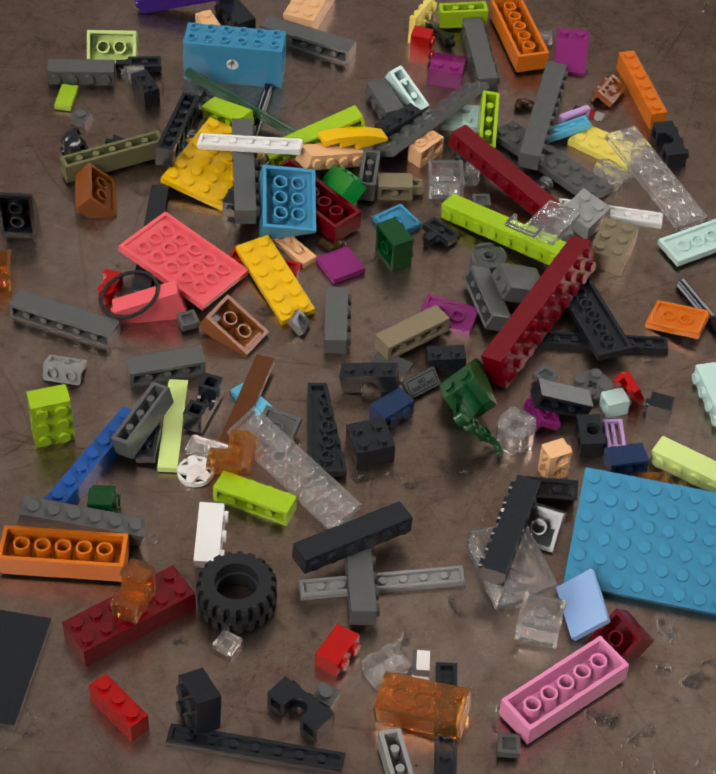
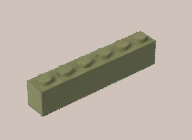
(112, 155)

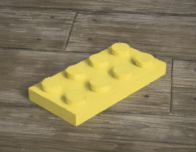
(594, 144)

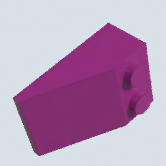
(572, 50)
(447, 70)

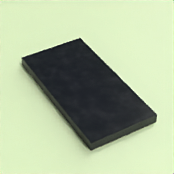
(20, 652)

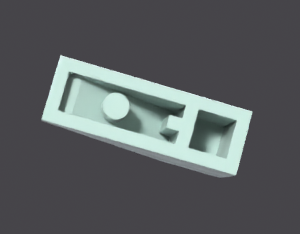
(405, 88)

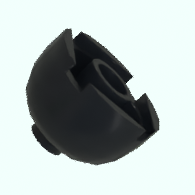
(72, 142)

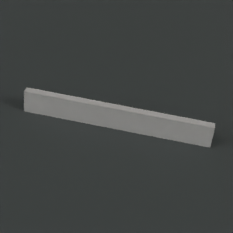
(386, 582)

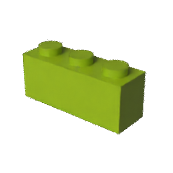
(451, 14)
(225, 111)

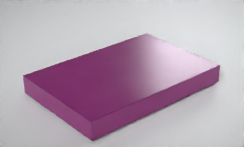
(461, 315)

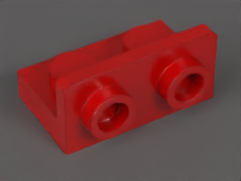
(630, 386)

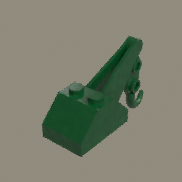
(469, 398)

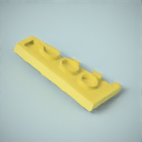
(421, 15)

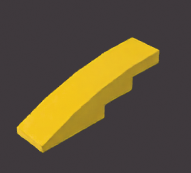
(356, 136)

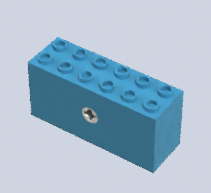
(235, 54)

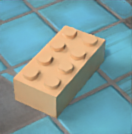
(307, 12)

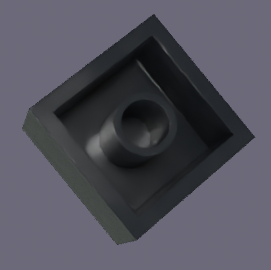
(370, 442)
(199, 701)

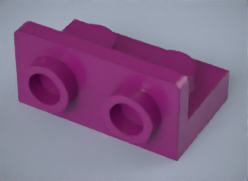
(543, 418)

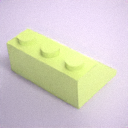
(111, 44)

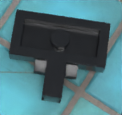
(438, 232)

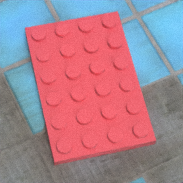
(180, 254)

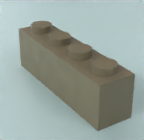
(412, 332)

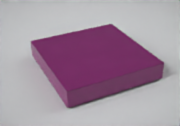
(340, 264)

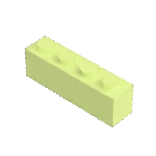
(684, 463)

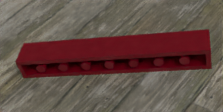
(499, 169)

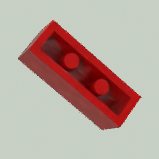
(119, 707)

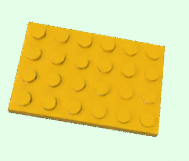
(201, 172)

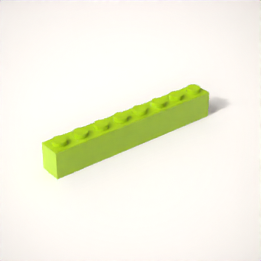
(492, 226)

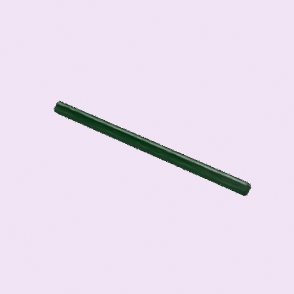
(232, 97)

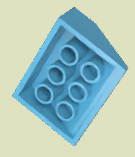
(286, 201)

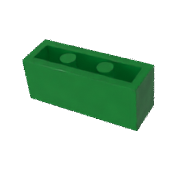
(344, 183)

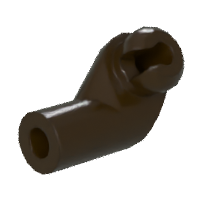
(331, 246)

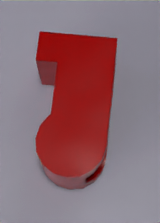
(113, 289)

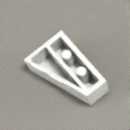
(210, 532)

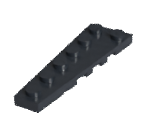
(322, 433)

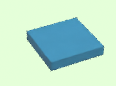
(403, 215)

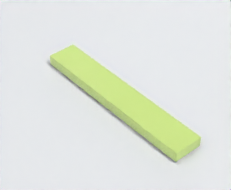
(173, 428)

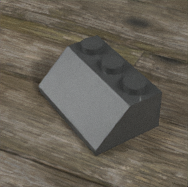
(545, 525)

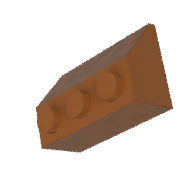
(95, 193)

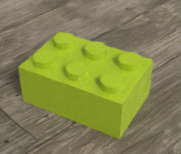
(50, 415)

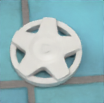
(194, 470)

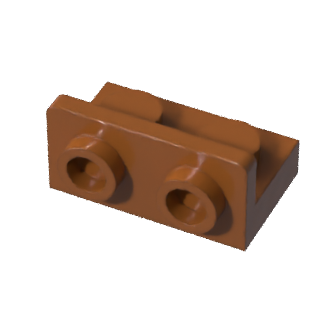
(609, 91)

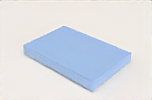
(584, 606)

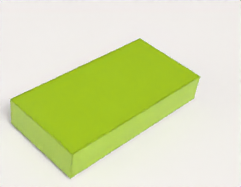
(66, 97)

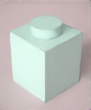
(614, 402)

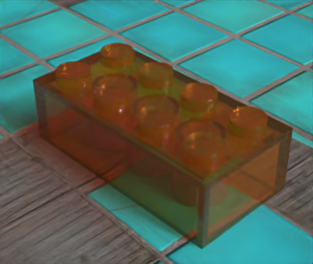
(422, 705)

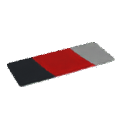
(593, 114)

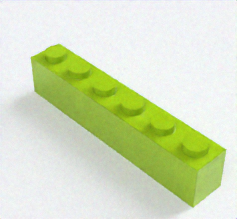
(347, 118)

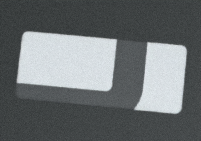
(421, 664)

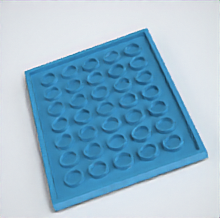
(646, 540)

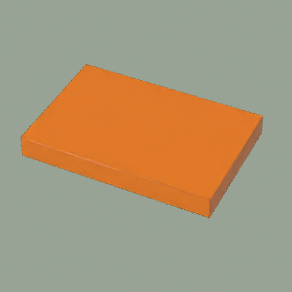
(677, 319)

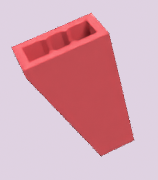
(166, 306)

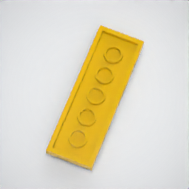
(274, 278)

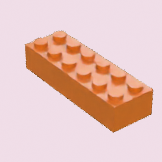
(519, 34)
(63, 553)

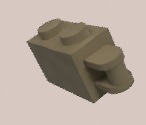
(398, 186)

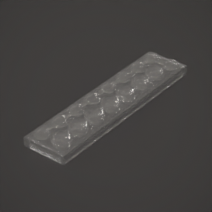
(656, 178)
(297, 471)

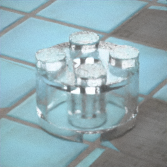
(515, 430)

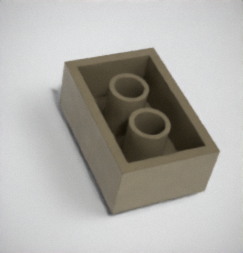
(614, 245)

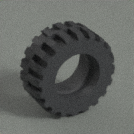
(236, 613)

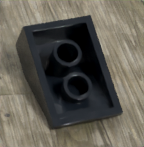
(18, 214)

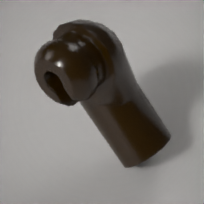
(524, 102)

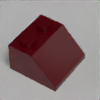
(624, 635)

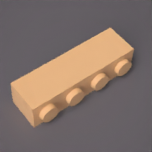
(322, 158)

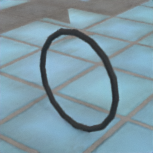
(138, 312)

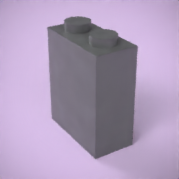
(514, 281)

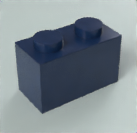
(393, 407)
(626, 459)

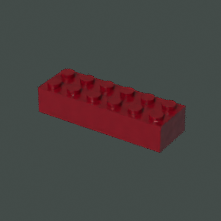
(334, 214)
(100, 633)

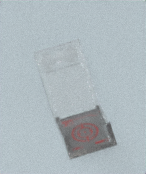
(548, 223)

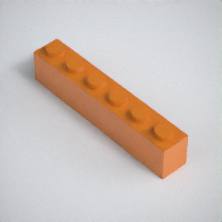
(641, 88)

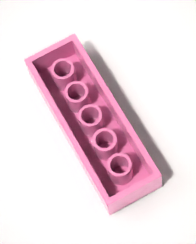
(563, 689)

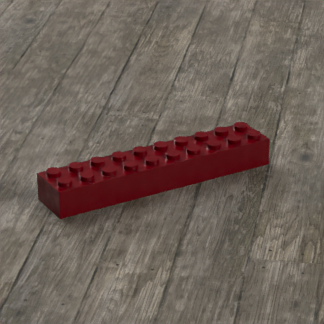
(538, 311)

